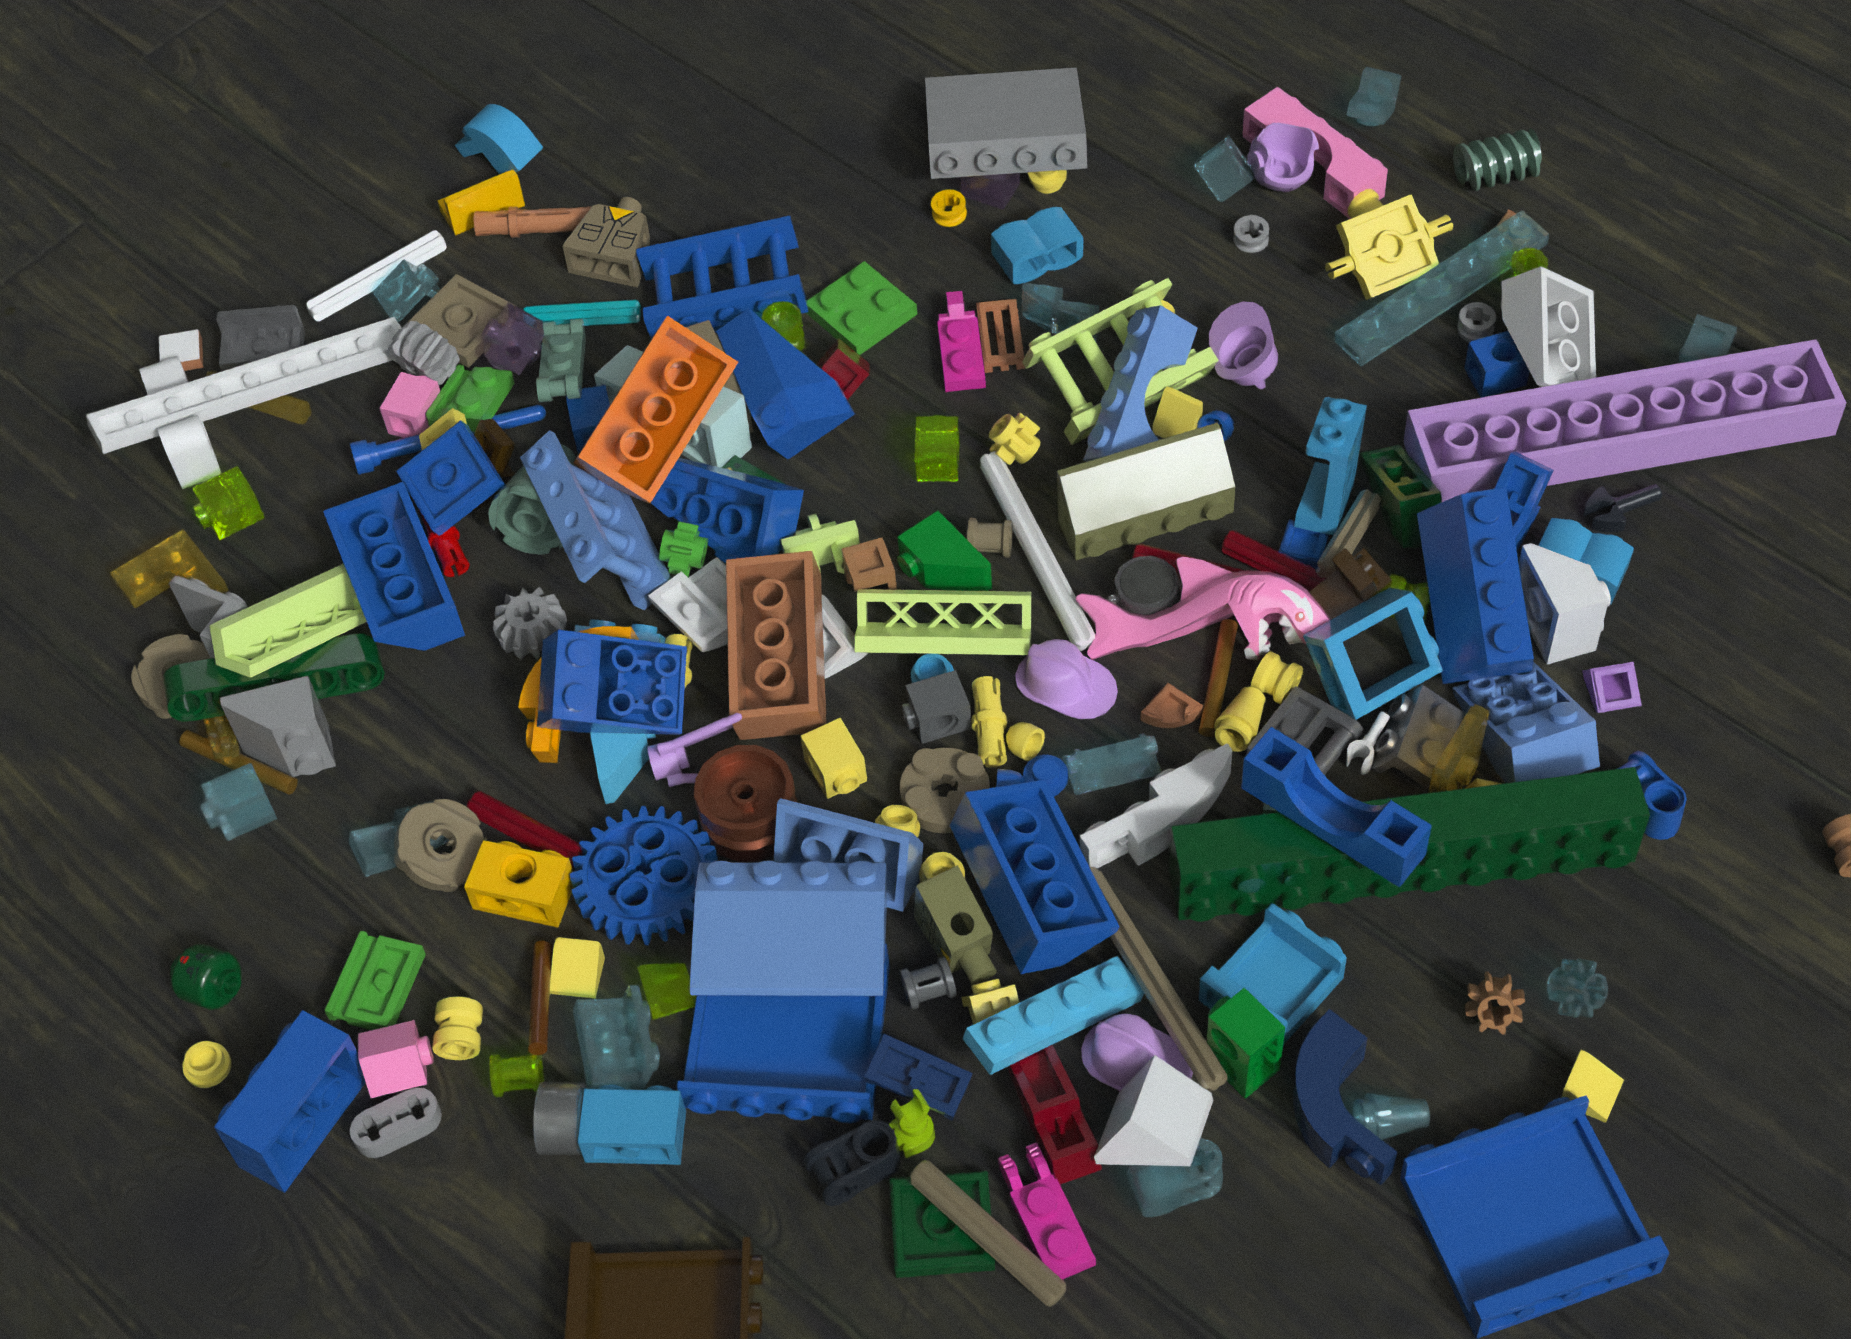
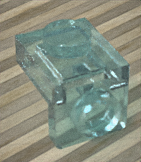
(1375, 97)
(405, 288)
(1707, 340)

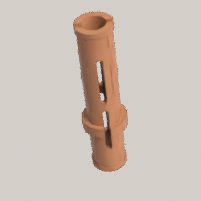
(517, 222)

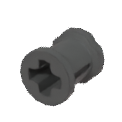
(939, 971)

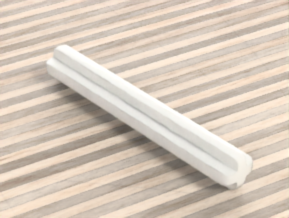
(372, 276)

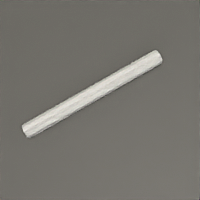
(1037, 551)

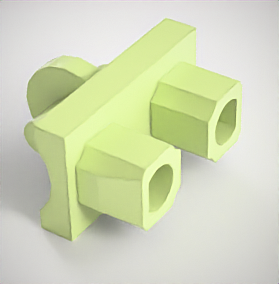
(824, 541)

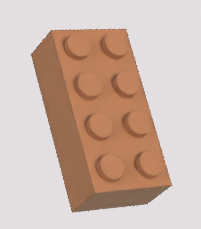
(775, 645)

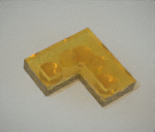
(155, 568)

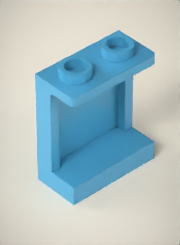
(1338, 440)
(1281, 967)

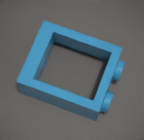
(1334, 665)

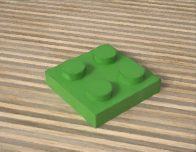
(861, 308)

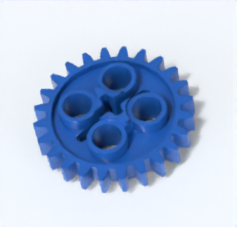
(625, 847)

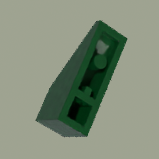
(1402, 491)

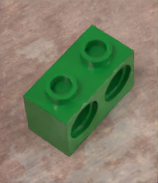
(1245, 1041)

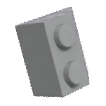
(282, 726)

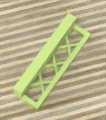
(287, 623)
(943, 637)

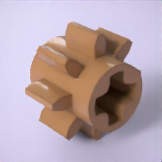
(1498, 1016)

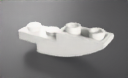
(1174, 799)

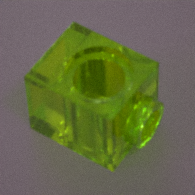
(937, 448)
(227, 503)

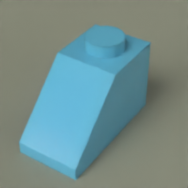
(618, 760)

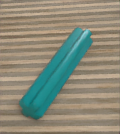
(592, 312)

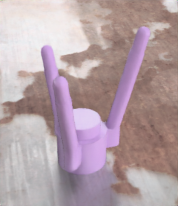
(671, 756)

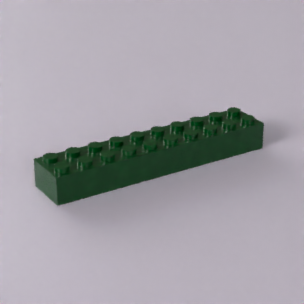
(1472, 840)

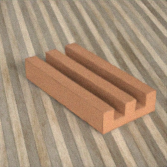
(1003, 359)

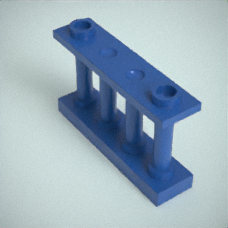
(714, 249)

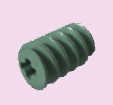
(1497, 157)

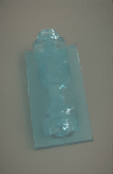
(1112, 764)

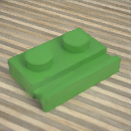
(472, 393)
(375, 982)

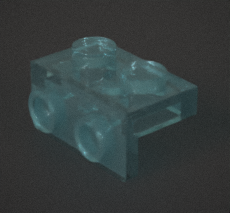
(616, 1040)

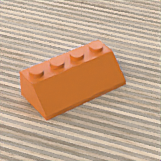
(656, 411)

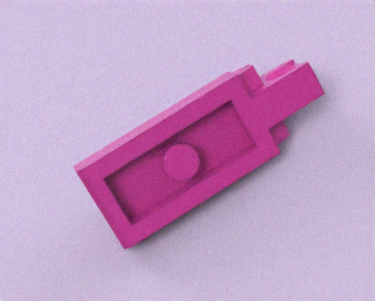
(960, 346)

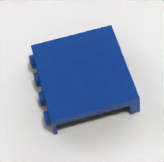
(784, 1055)
(1528, 1216)

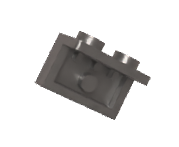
(258, 334)
(1417, 734)

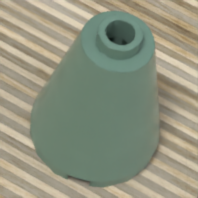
(522, 516)

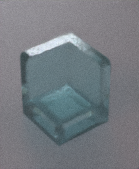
(1224, 169)

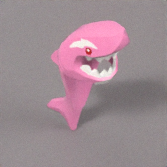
(1207, 598)

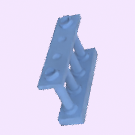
(594, 522)

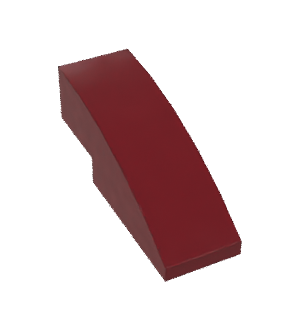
(1055, 1115)

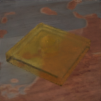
(1462, 754)

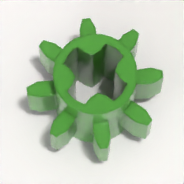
(683, 548)

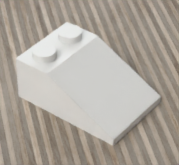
(1551, 325)

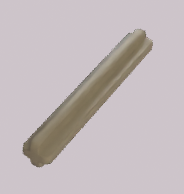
(988, 1233)

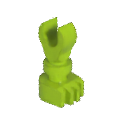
(913, 1125)

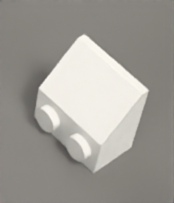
(1562, 603)

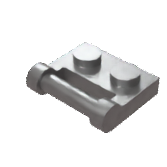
(1302, 720)

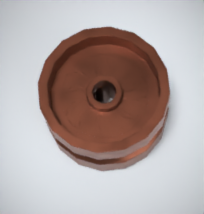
(739, 800)

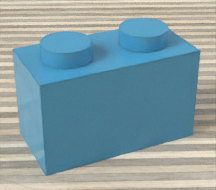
(632, 1125)

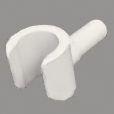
(1364, 747)

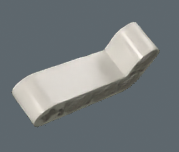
(185, 440)

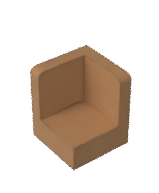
(868, 565)

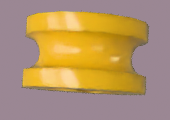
(948, 198)

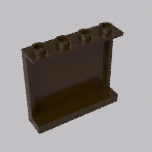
(663, 1294)

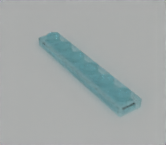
(1439, 289)

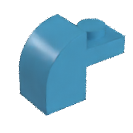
(500, 137)

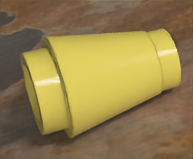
(1240, 719)

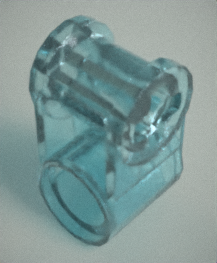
(1169, 1187)

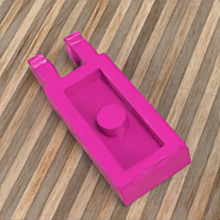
(1047, 1216)

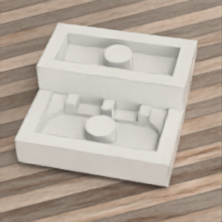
(697, 605)

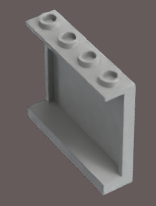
(1005, 123)

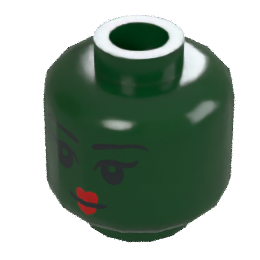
(204, 975)

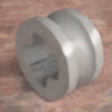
(1257, 226)
(1479, 312)

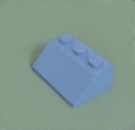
(830, 837)

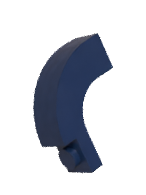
(1323, 1064)

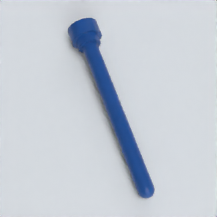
(370, 455)

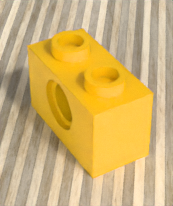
(537, 900)

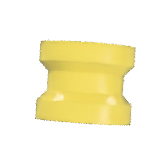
(1276, 677)

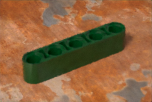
(334, 669)

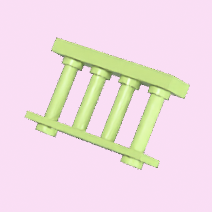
(1084, 414)

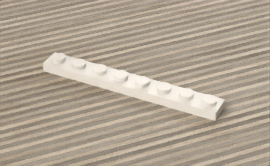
(244, 385)

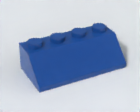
(394, 570)
(1475, 587)
(1032, 874)

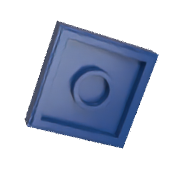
(450, 478)

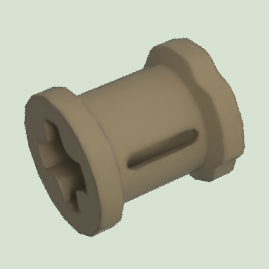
(991, 536)

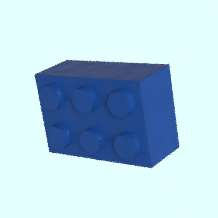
(291, 1101)

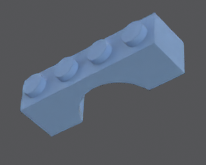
(1153, 342)

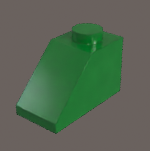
(942, 557)

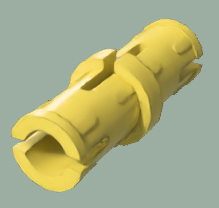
(989, 721)

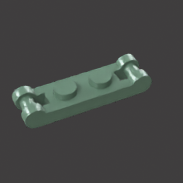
(561, 360)

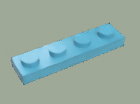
(1053, 1015)

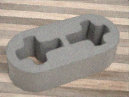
(395, 1122)

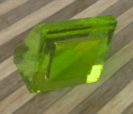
(666, 988)

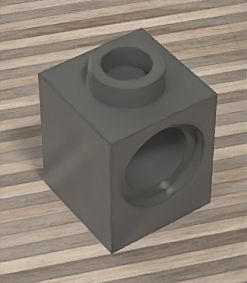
(937, 707)

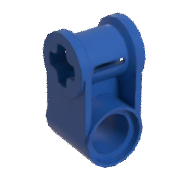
(1659, 793)

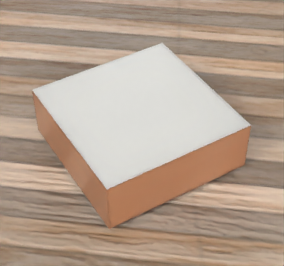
(185, 345)

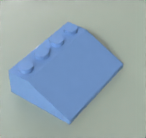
(789, 929)

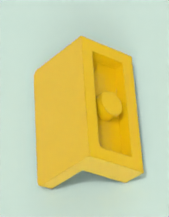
(489, 195)

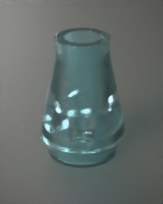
(1391, 1115)

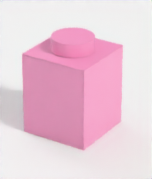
(407, 405)
(394, 1058)

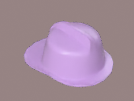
(1244, 344)
(1066, 680)
(1122, 1047)

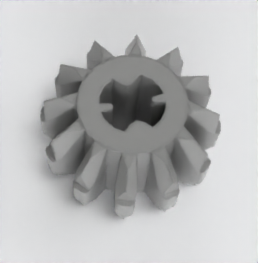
(423, 352)
(527, 621)

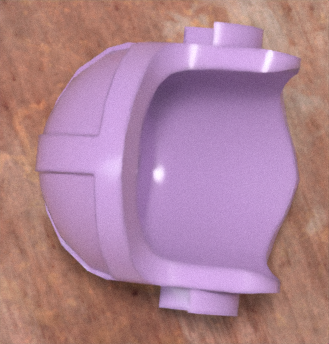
(1283, 156)

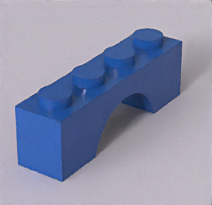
(1377, 836)

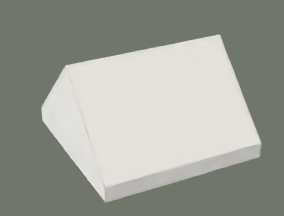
(1155, 1119)

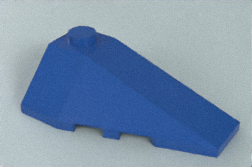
(782, 387)
(733, 509)

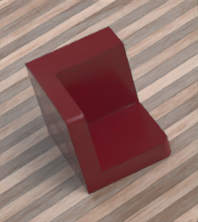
(845, 367)

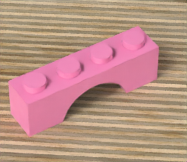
(1346, 165)

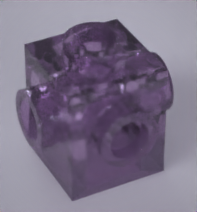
(513, 339)

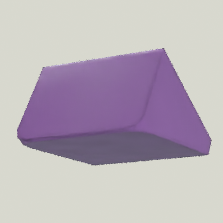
(1613, 687)

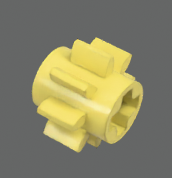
(1014, 438)

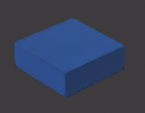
(1303, 544)

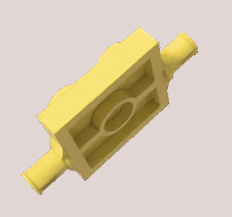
(1388, 246)

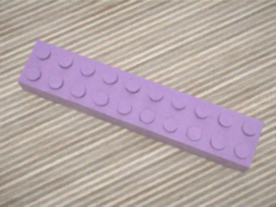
(1631, 419)

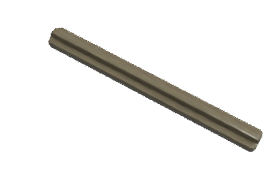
(1162, 995)

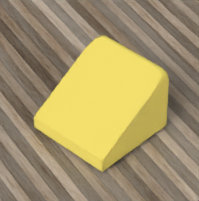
(1176, 413)
(576, 967)
(1597, 1082)

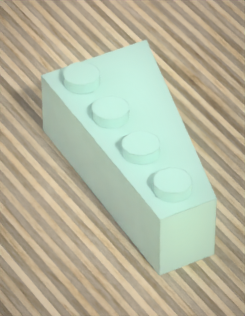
(720, 433)

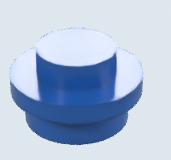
(1047, 768)

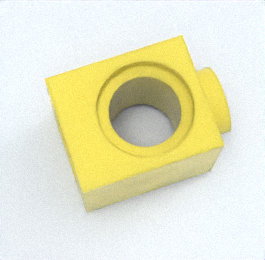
(834, 758)

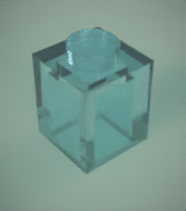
(237, 802)

